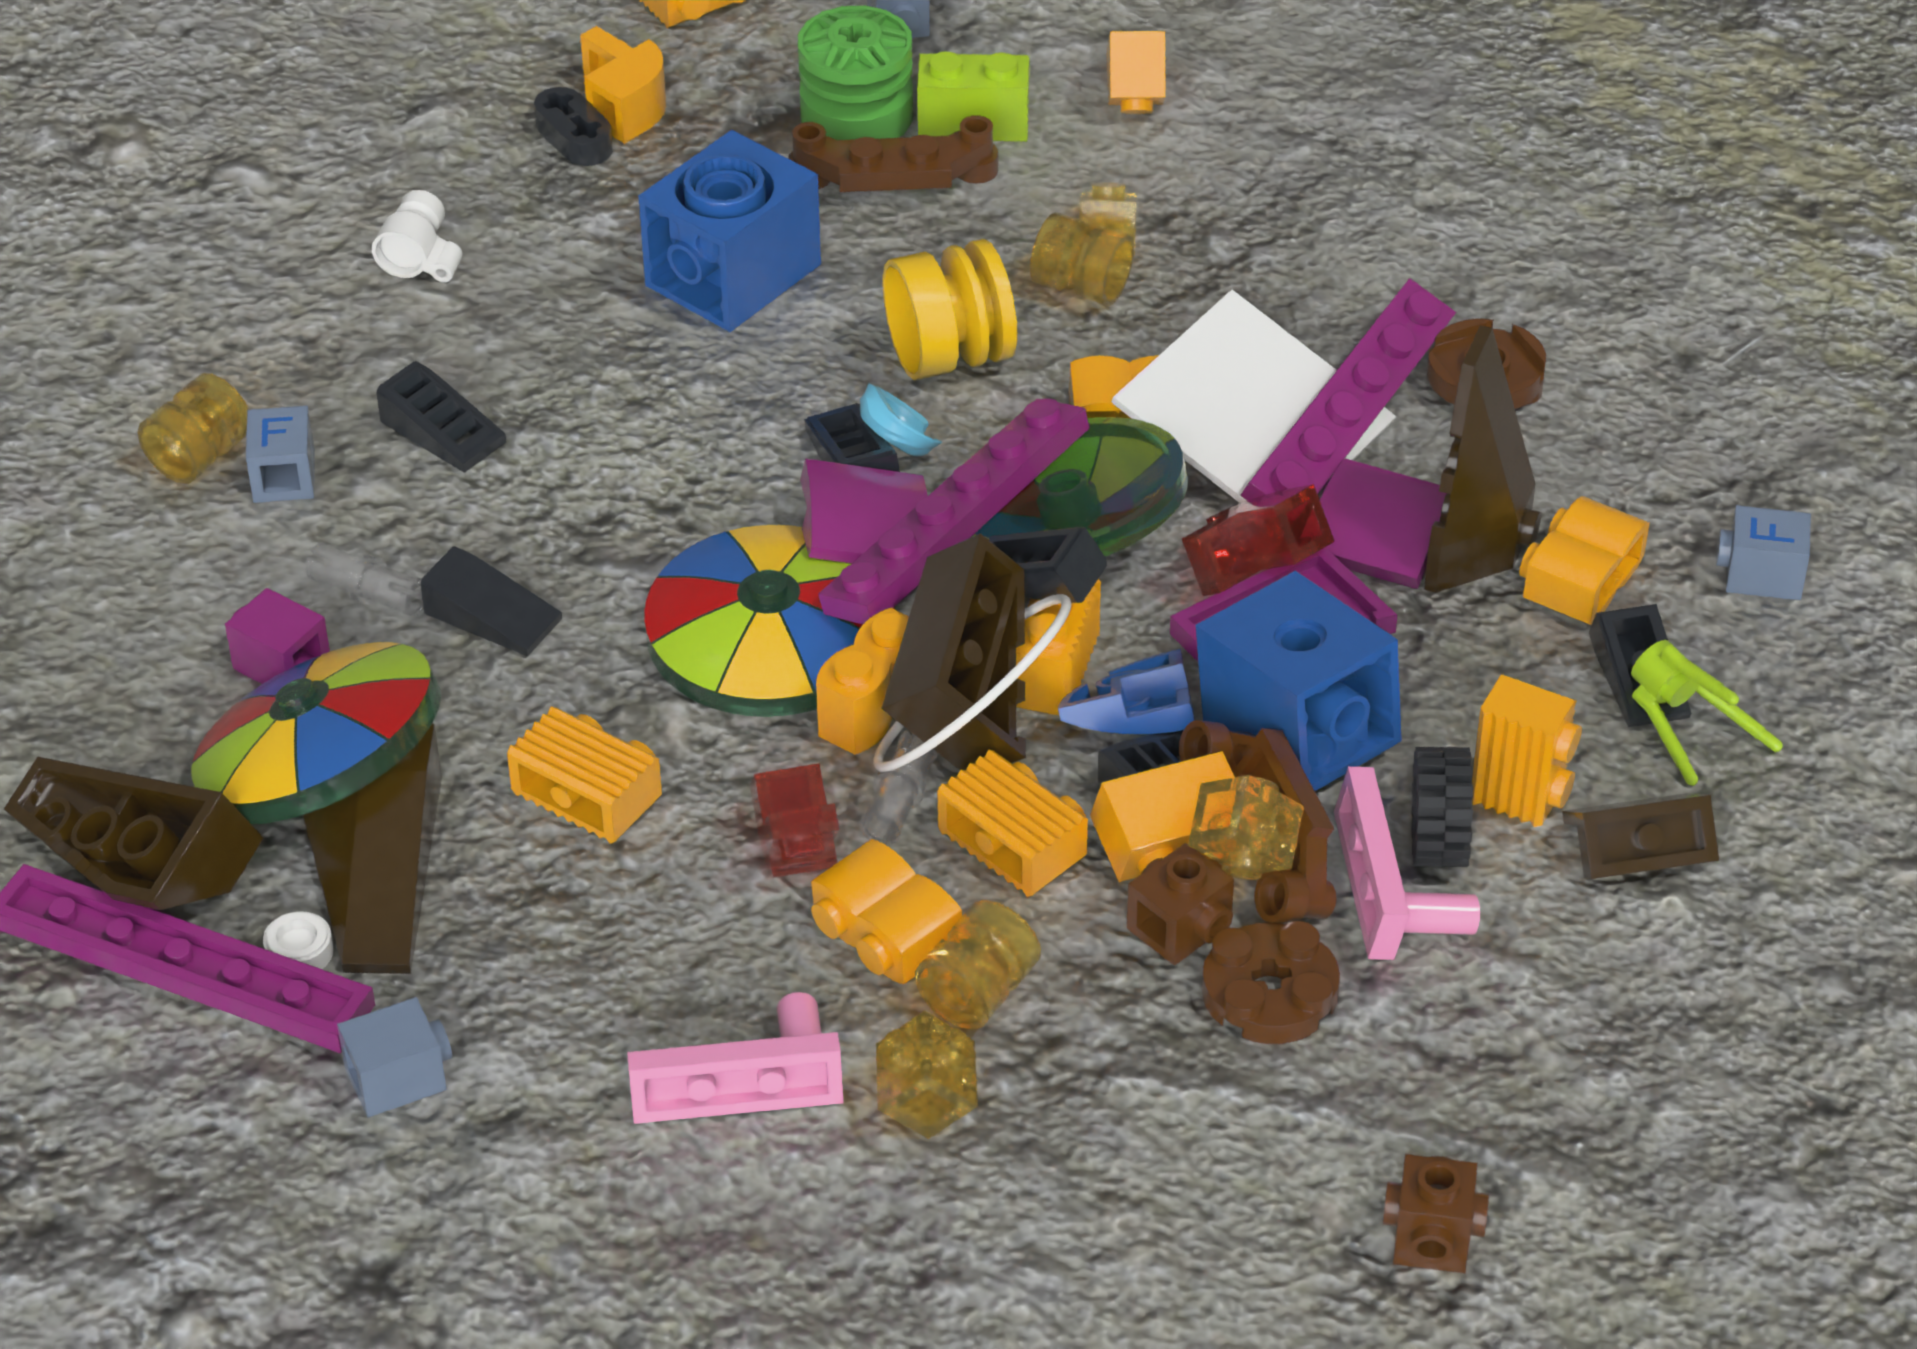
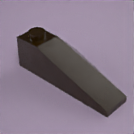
(1485, 478)

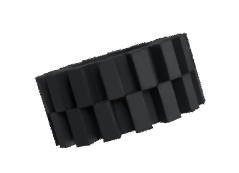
(1442, 806)

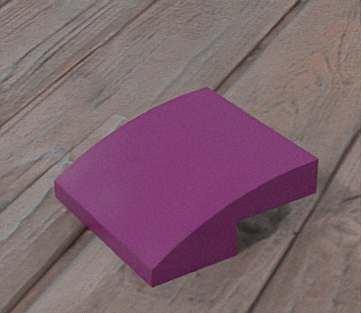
(853, 506)
(1381, 521)

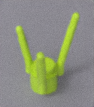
(1672, 678)

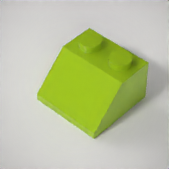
(972, 85)

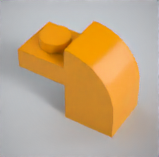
(623, 82)

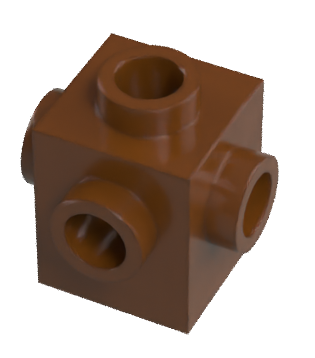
(1180, 903)
(1435, 1212)

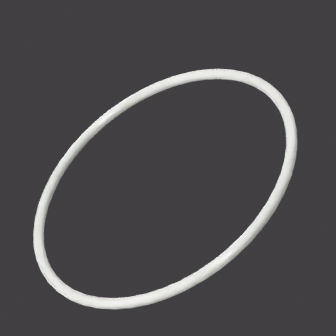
(986, 699)

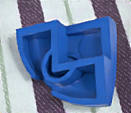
(1135, 698)

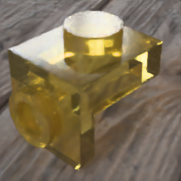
(1109, 207)

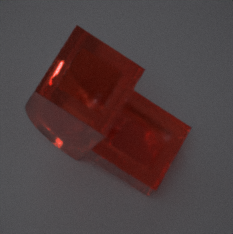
(1256, 537)
(794, 820)

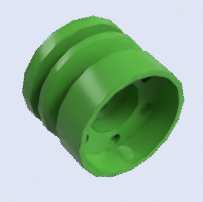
(856, 73)

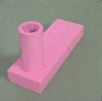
(1375, 879)
(741, 1075)

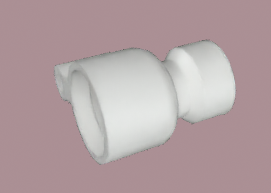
(410, 243)

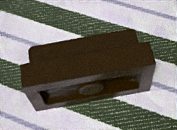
(1645, 834)

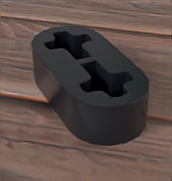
(573, 126)

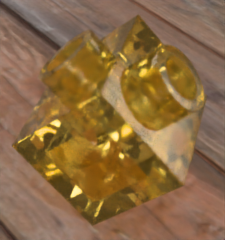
(1246, 826)
(926, 1074)

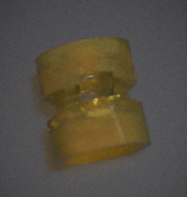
(1088, 260)
(194, 428)
(978, 964)

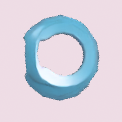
(896, 421)

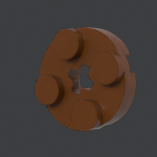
(1520, 354)
(1278, 950)

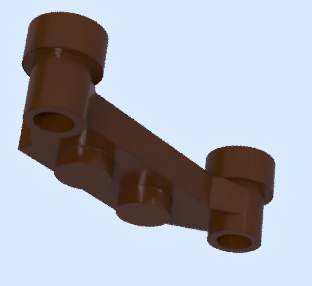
(898, 162)
(1292, 892)

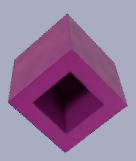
(274, 636)

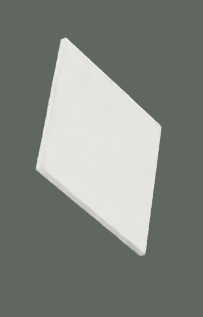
(1232, 392)

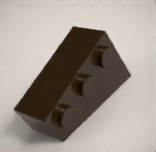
(958, 648)

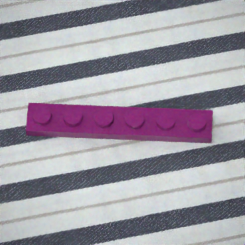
(1354, 394)
(954, 509)
(181, 957)

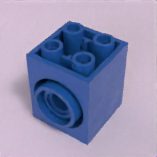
(730, 230)
(1306, 668)

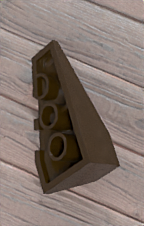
(135, 833)
(376, 859)

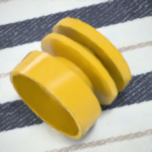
(949, 309)

